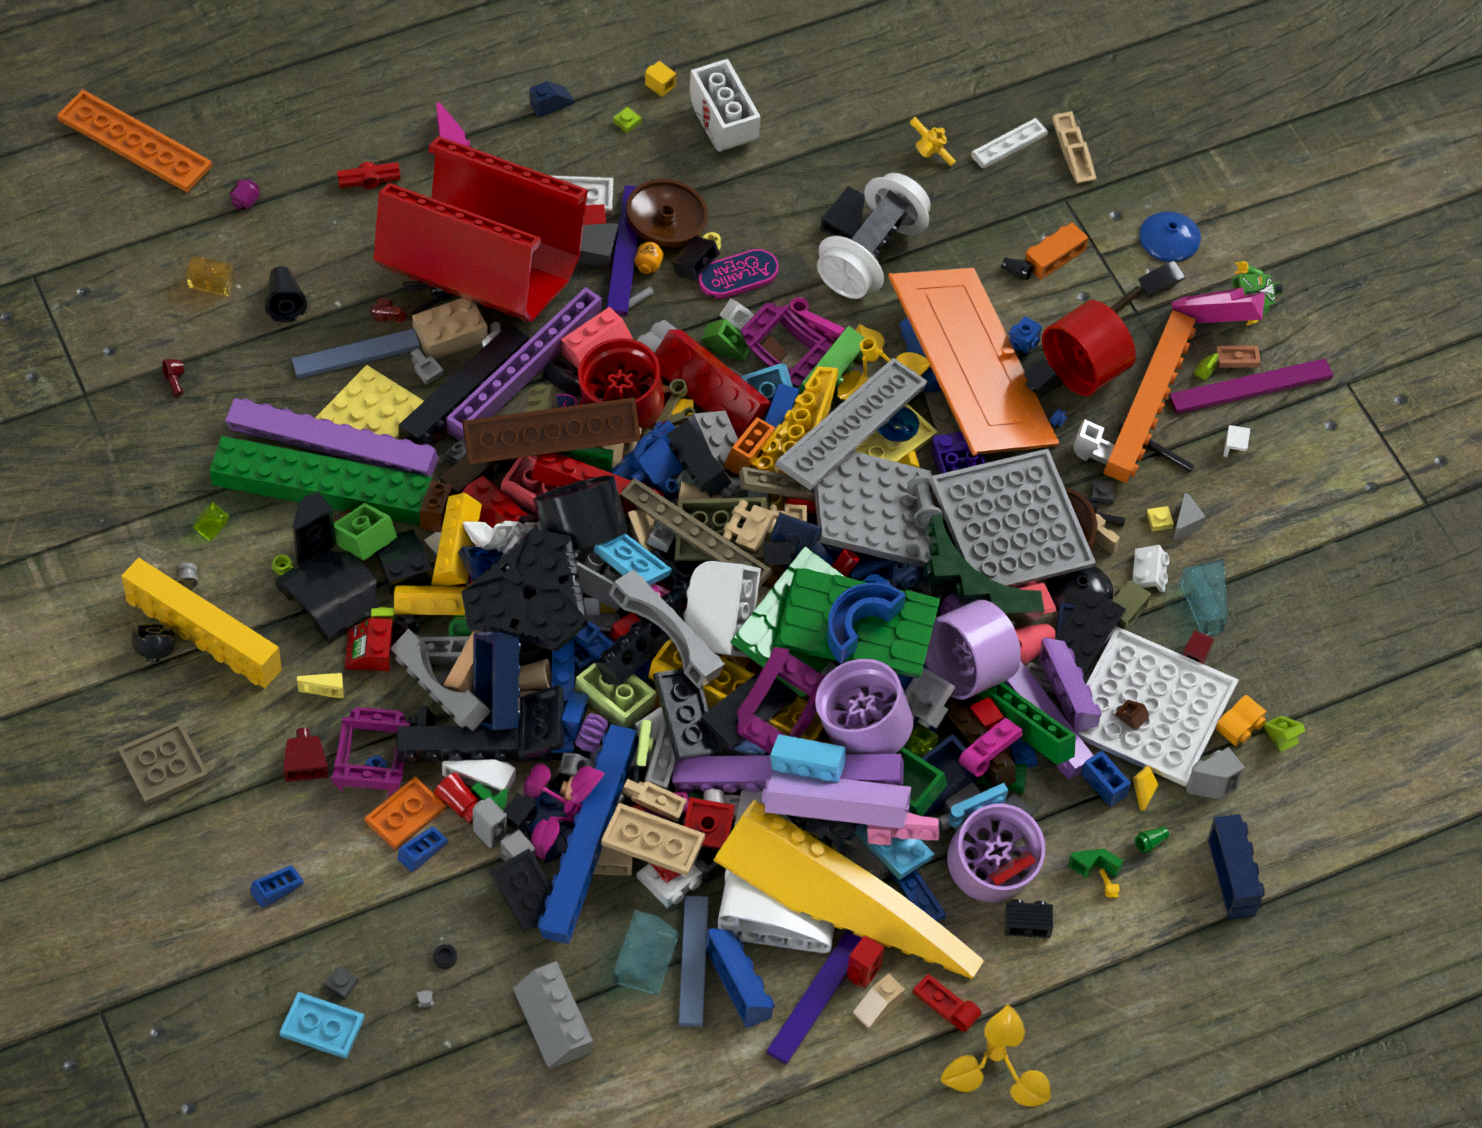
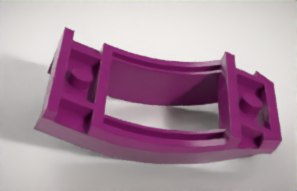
(766, 320)
(794, 672)
(367, 776)

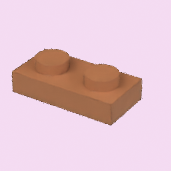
(1238, 356)

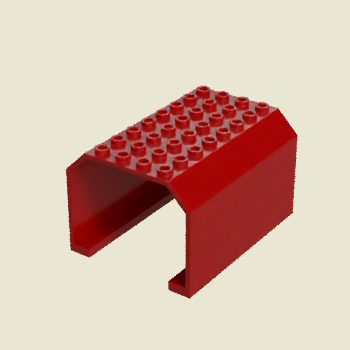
(485, 232)

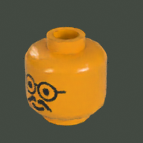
(648, 257)

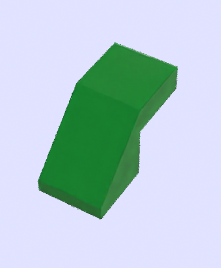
(1086, 861)

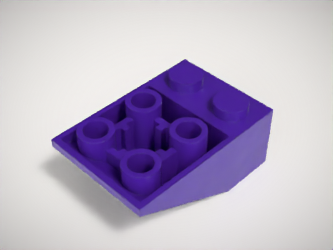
(952, 453)

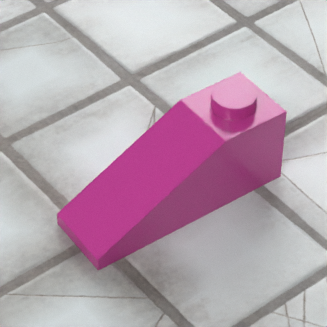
(448, 126)

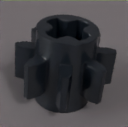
(404, 623)

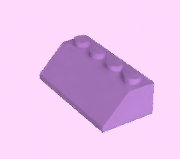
(1068, 685)

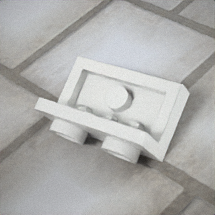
(1151, 567)

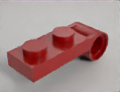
(947, 1004)

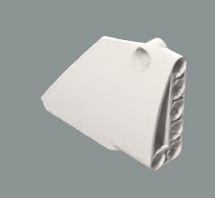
(762, 919)

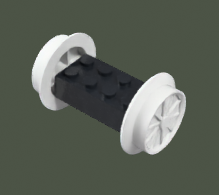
(851, 264)

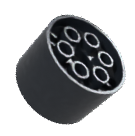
(584, 510)

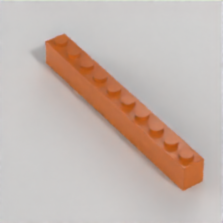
(1149, 397)

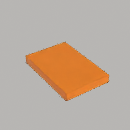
(405, 813)

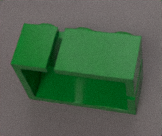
(924, 780)

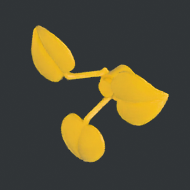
(871, 349)
(1001, 1030)

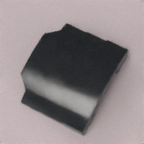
(332, 591)

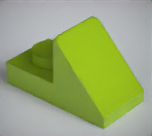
(1284, 732)

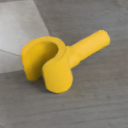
(1111, 890)

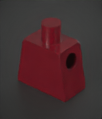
(304, 757)

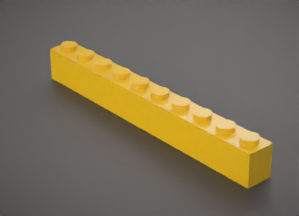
(438, 600)

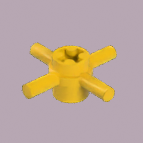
(931, 142)

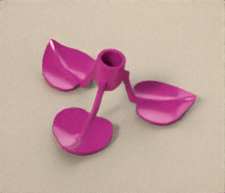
(582, 784)

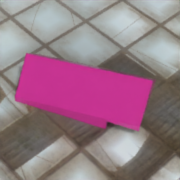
(1222, 306)

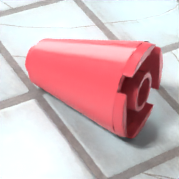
(1031, 638)

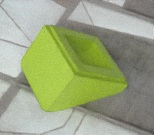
(1206, 366)

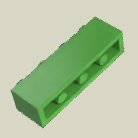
(840, 355)

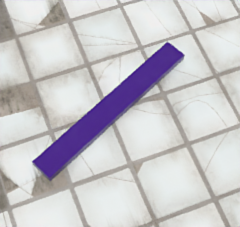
(623, 261)
(814, 1000)

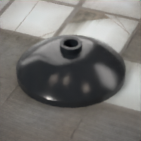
(1068, 590)

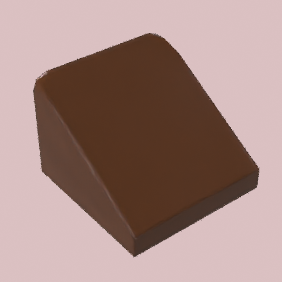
(774, 348)
(1133, 714)

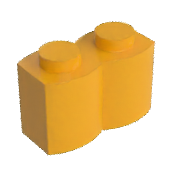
(1241, 720)

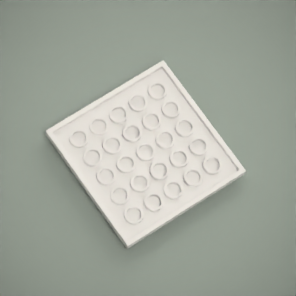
(1181, 701)

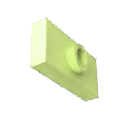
(644, 743)

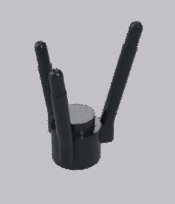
(417, 285)

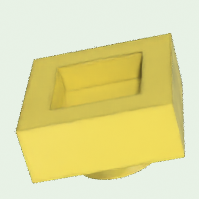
(1160, 518)

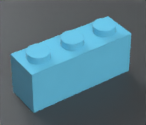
(808, 758)

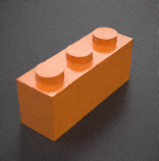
(1056, 250)
(749, 446)

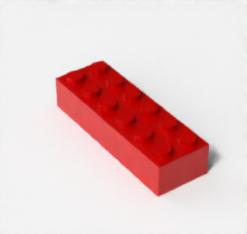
(710, 381)

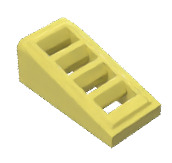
(322, 684)

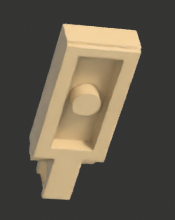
(655, 799)

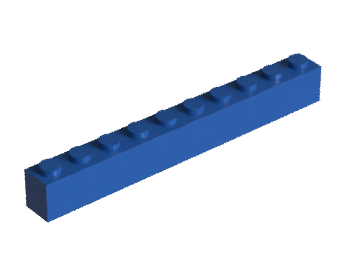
(585, 842)

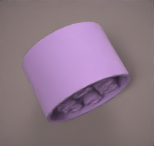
(973, 648)
(847, 689)
(1012, 823)

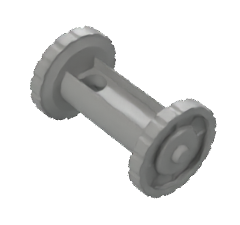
(921, 489)

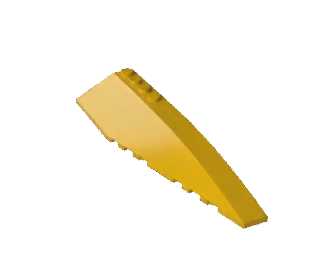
(807, 412)
(832, 888)

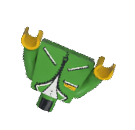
(1254, 282)

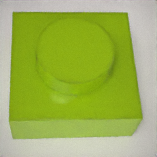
(627, 120)
(383, 613)

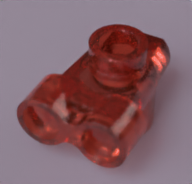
(385, 310)

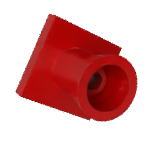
(710, 814)

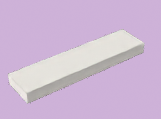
(1009, 143)

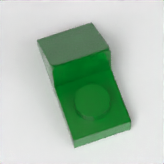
(483, 793)

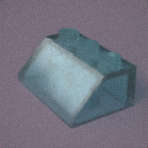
(645, 953)

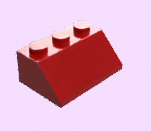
(495, 504)

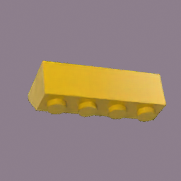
(449, 566)

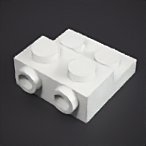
(928, 698)
(670, 892)

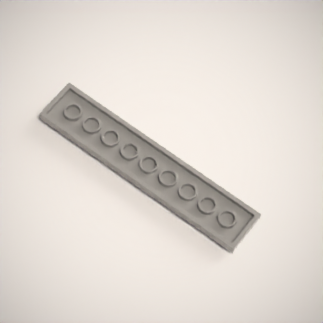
(851, 424)

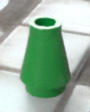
(1150, 839)

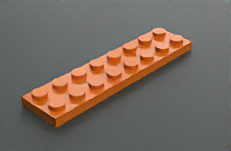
(134, 140)

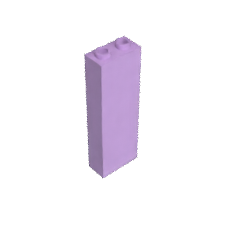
(837, 801)

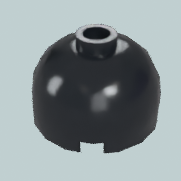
(153, 641)

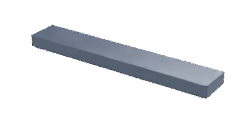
(355, 353)
(693, 961)

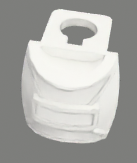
(486, 536)

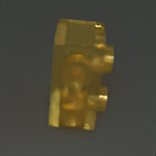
(210, 275)

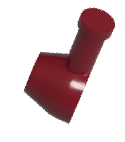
(171, 370)

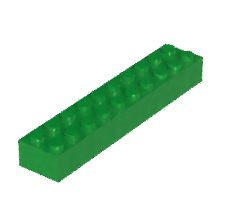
(296, 474)

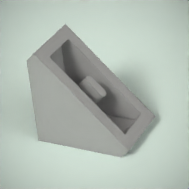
(1190, 518)

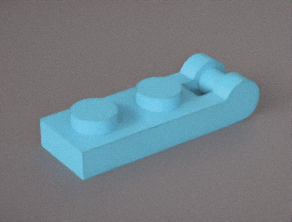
(964, 809)

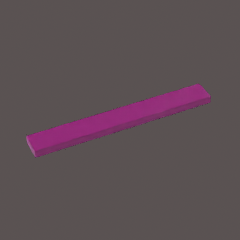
(1250, 386)

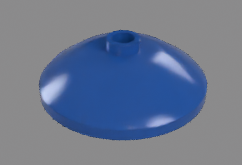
(1168, 243)

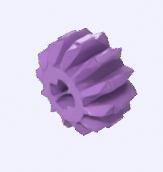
(591, 733)

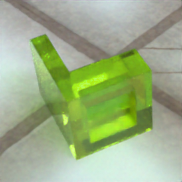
(211, 521)

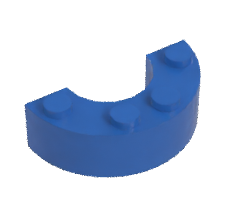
(855, 603)

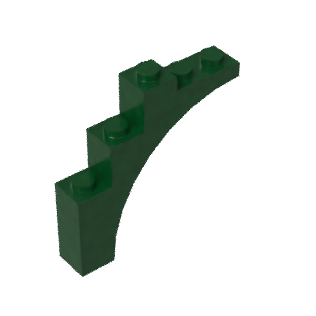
(949, 567)

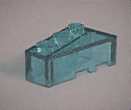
(1206, 595)

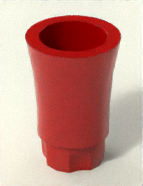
(457, 796)

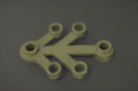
(670, 405)

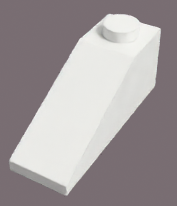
(488, 773)

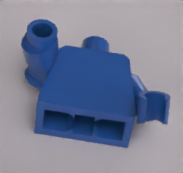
(656, 462)

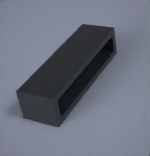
(698, 458)

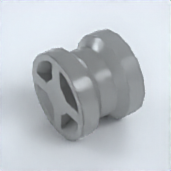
(187, 575)

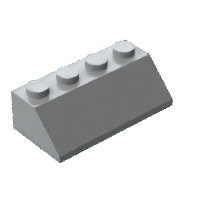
(553, 1016)

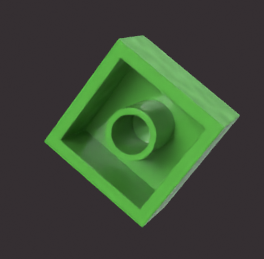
(364, 531)

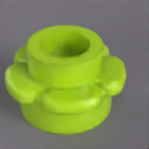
(279, 561)

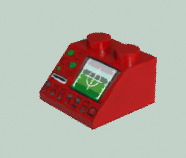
(370, 645)

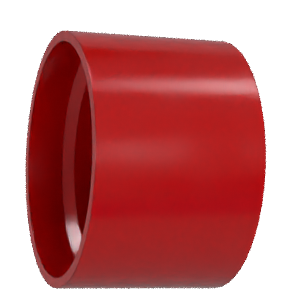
(1089, 347)
(606, 365)

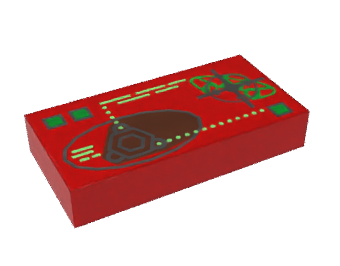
(1011, 868)

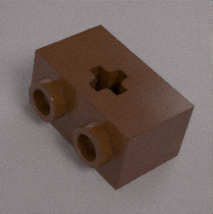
(434, 506)

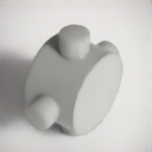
(425, 998)

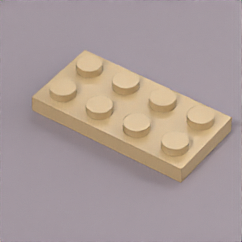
(653, 839)

